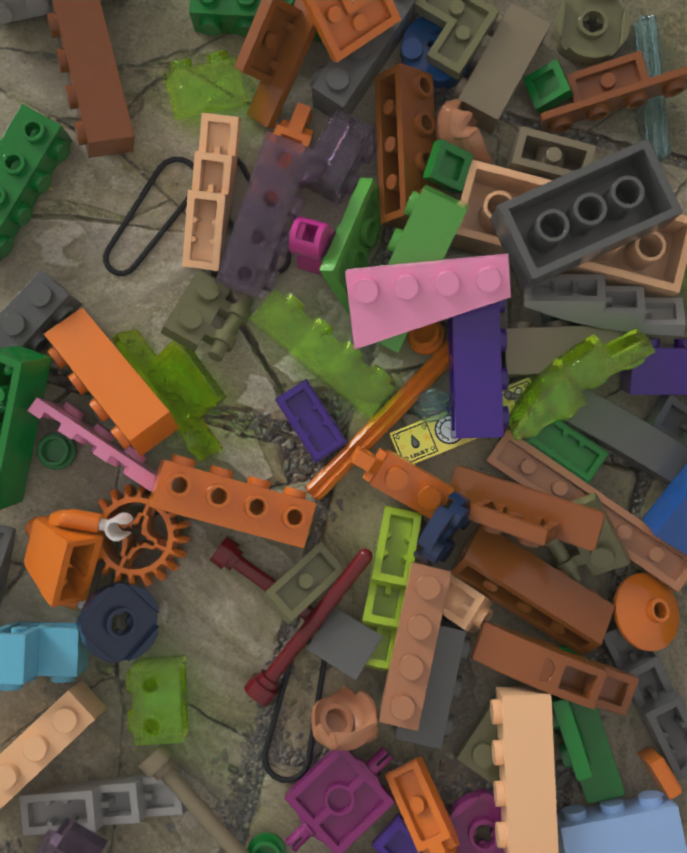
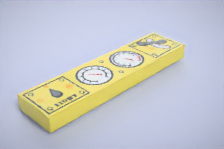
(429, 439)

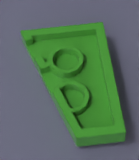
(353, 238)

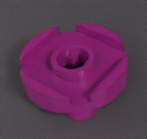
(470, 812)

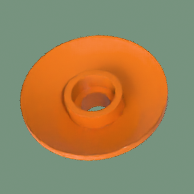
(635, 615)

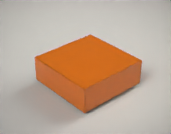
(660, 772)

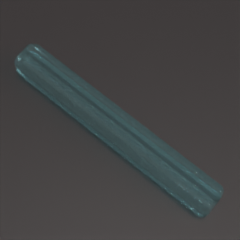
(655, 109)

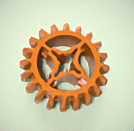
(124, 565)

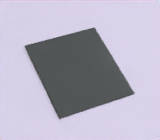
(344, 643)

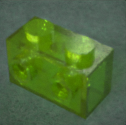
(158, 700)

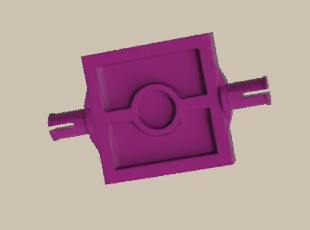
(339, 799)

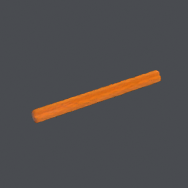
(380, 423)

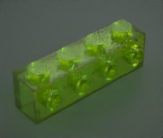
(323, 355)

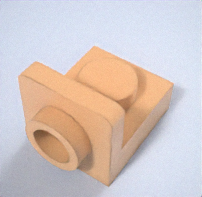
(466, 605)

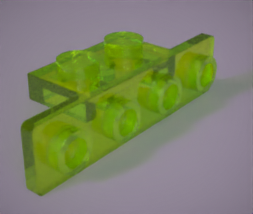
(180, 384)

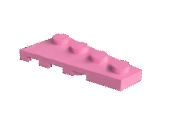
(416, 294)
(99, 436)

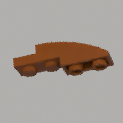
(554, 669)

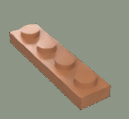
(414, 646)

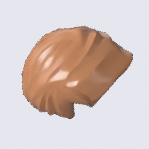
(460, 130)
(345, 720)

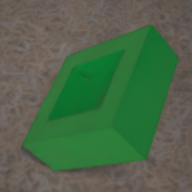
(548, 86)
(448, 166)

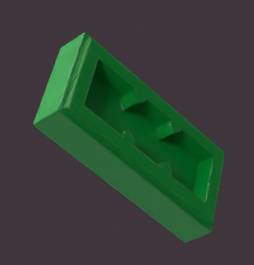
(570, 449)

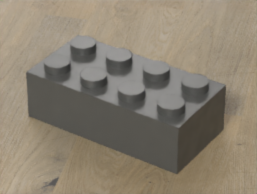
(585, 214)

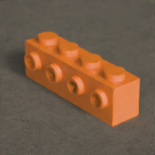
(112, 382)
(232, 503)

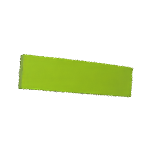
(389, 578)

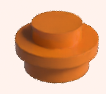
(426, 339)

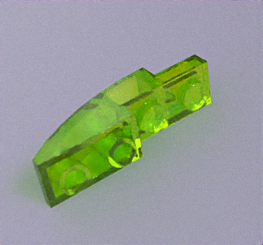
(558, 388)

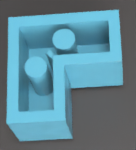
(40, 650)

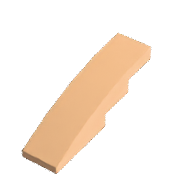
(211, 192)

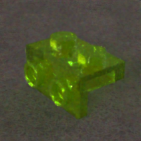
(204, 85)

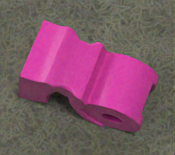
(310, 242)

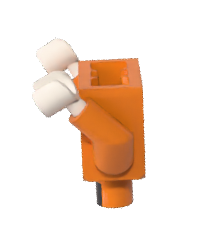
(66, 550)

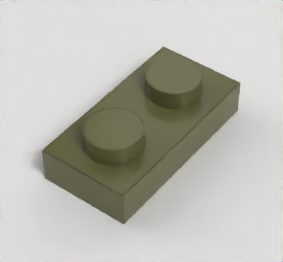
(304, 582)

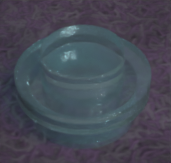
(432, 405)

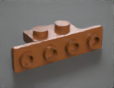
(274, 55)
(611, 87)
(526, 512)

